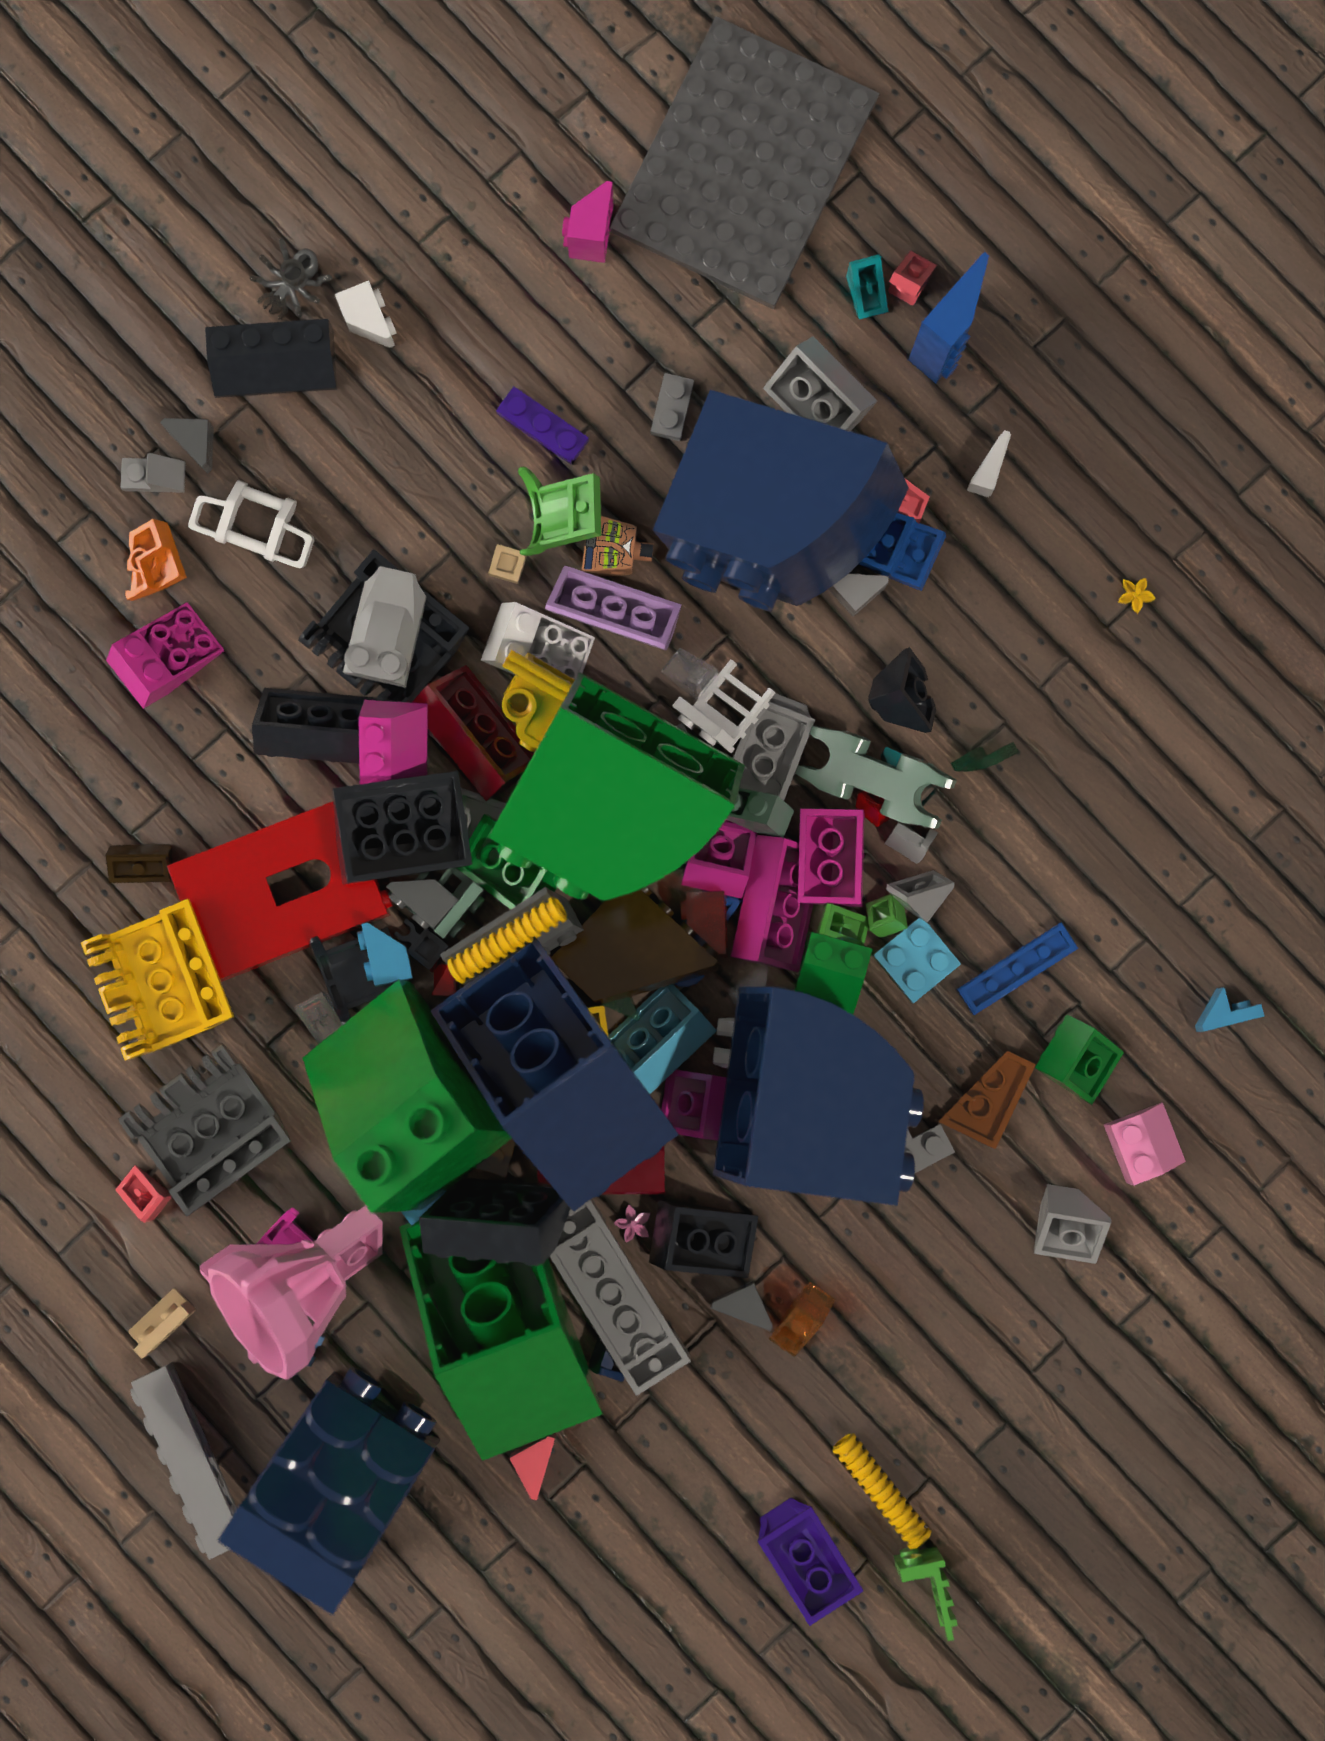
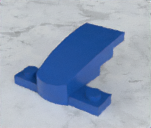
(906, 552)

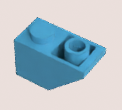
(386, 957)

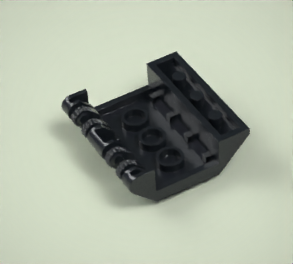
(435, 645)

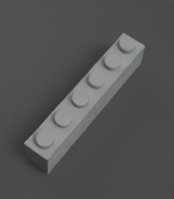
(187, 1455)

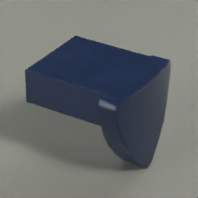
(602, 1362)

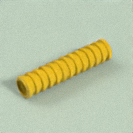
(507, 940)
(882, 1491)

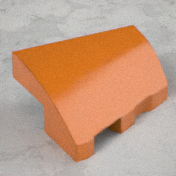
(153, 560)

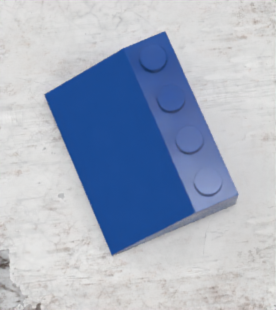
(947, 326)

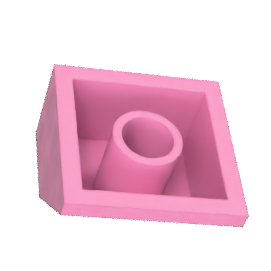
(1144, 1144)

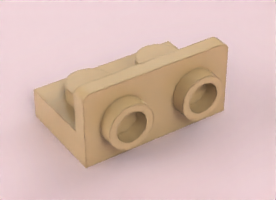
(160, 1322)

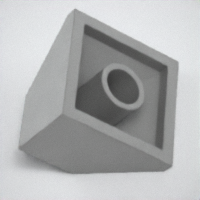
(1070, 1225)

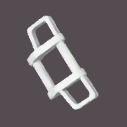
(269, 550)

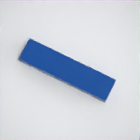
(1017, 968)

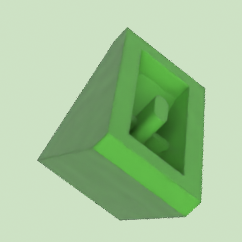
(843, 924)

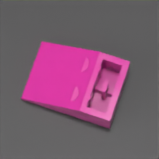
(163, 654)

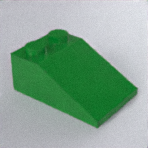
(499, 877)
(833, 970)

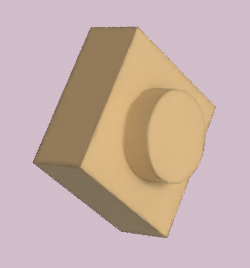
(507, 564)

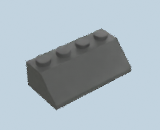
(560, 935)

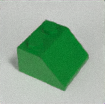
(1079, 1059)

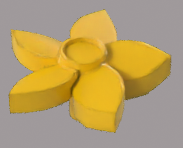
(1136, 594)

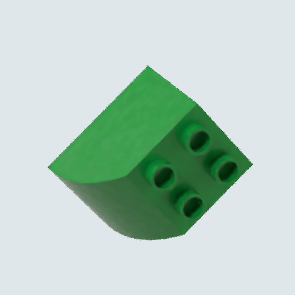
(614, 796)

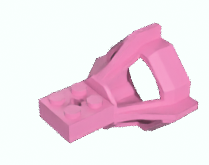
(275, 1287)

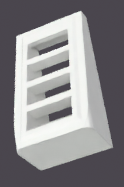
(987, 474)

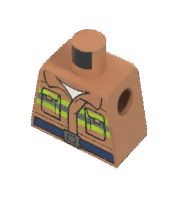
(614, 550)

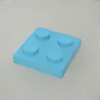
(916, 960)

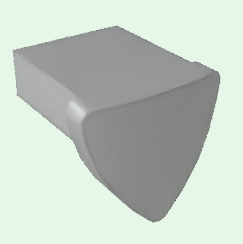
(910, 843)

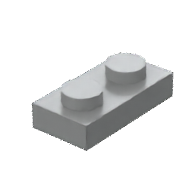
(672, 407)

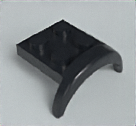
(346, 976)

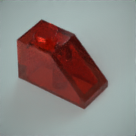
(708, 918)

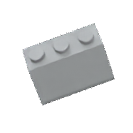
(819, 388)

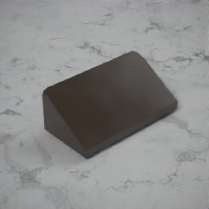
(139, 863)

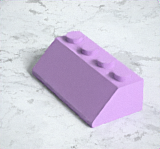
(614, 607)

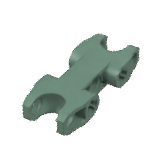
(898, 785)

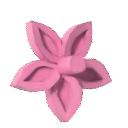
(633, 1224)

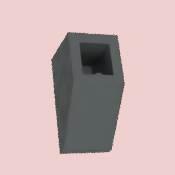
(426, 898)

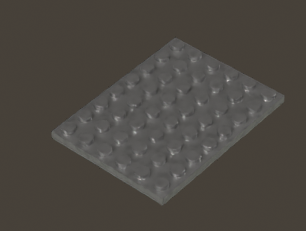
(744, 162)

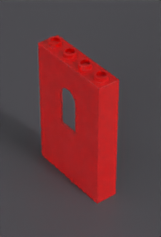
(237, 904)

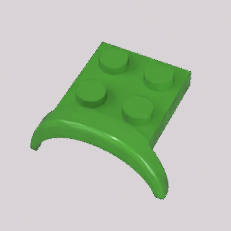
(562, 511)

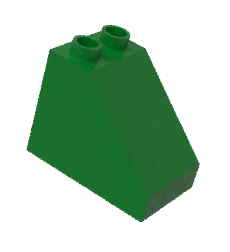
(400, 1104)
(500, 1346)

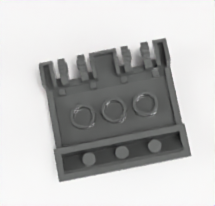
(207, 1129)

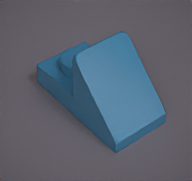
(1218, 1012)

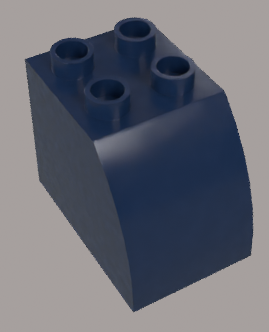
(775, 502)
(814, 1102)

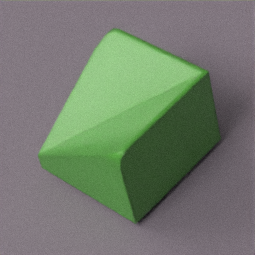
(886, 916)

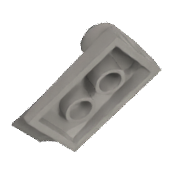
(386, 627)
(774, 746)

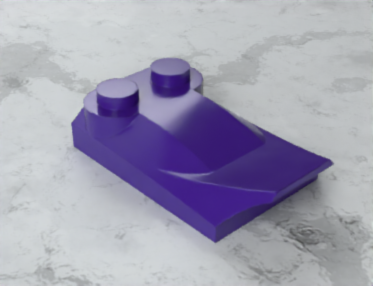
(807, 1560)

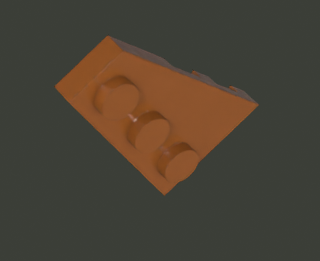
(991, 1101)

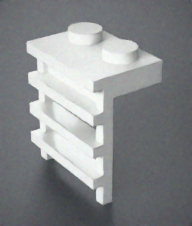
(713, 724)

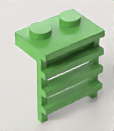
(924, 1563)

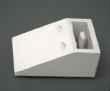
(538, 634)

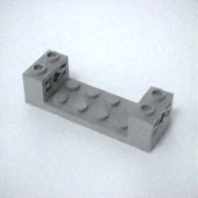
(616, 1300)

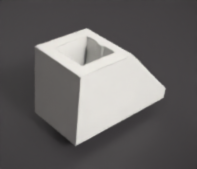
(363, 313)

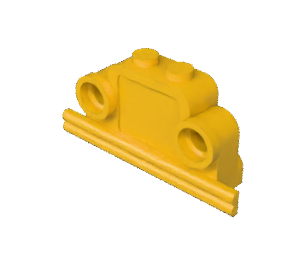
(533, 696)

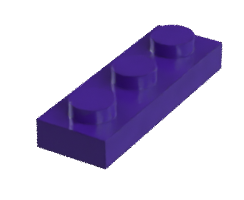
(542, 425)

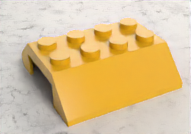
(160, 979)

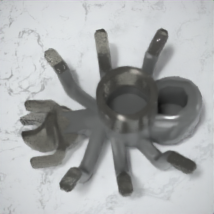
(295, 276)

